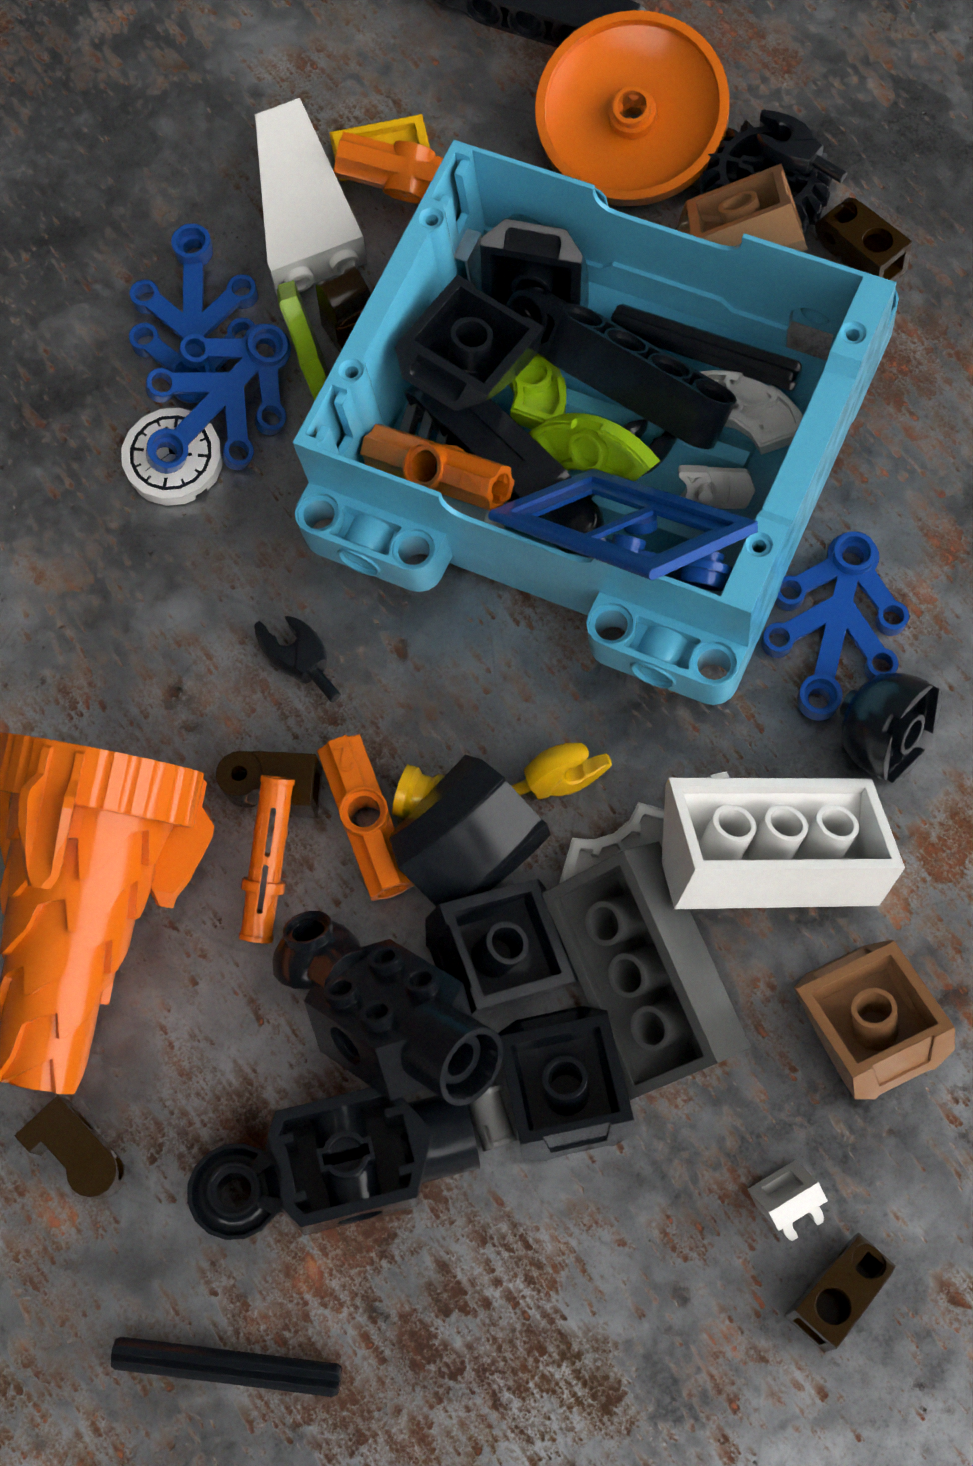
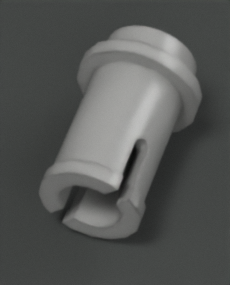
(492, 1119)

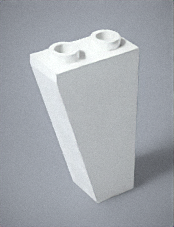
(304, 208)

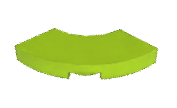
(303, 336)
(538, 393)
(594, 442)

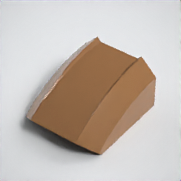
(753, 206)
(876, 1018)

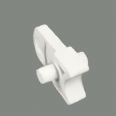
(717, 486)

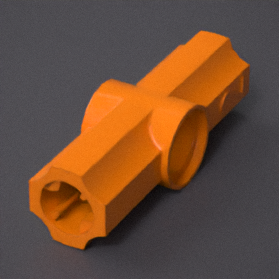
(398, 169)
(457, 474)
(355, 788)

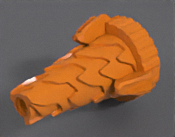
(81, 854)

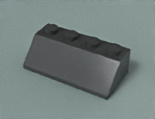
(645, 969)

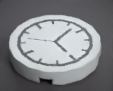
(177, 488)

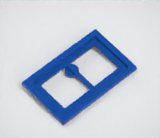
(719, 526)

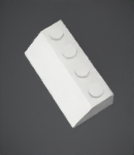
(776, 843)

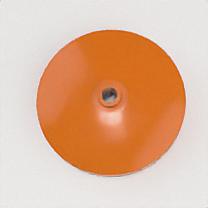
(625, 68)

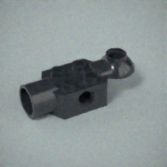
(387, 1012)
(335, 1163)

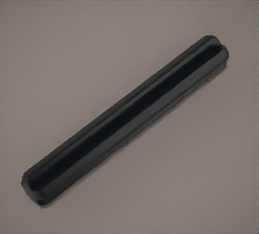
(710, 347)
(226, 1366)

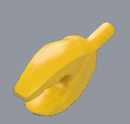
(562, 771)

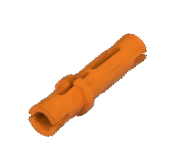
(256, 922)

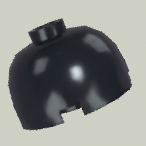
(887, 721)

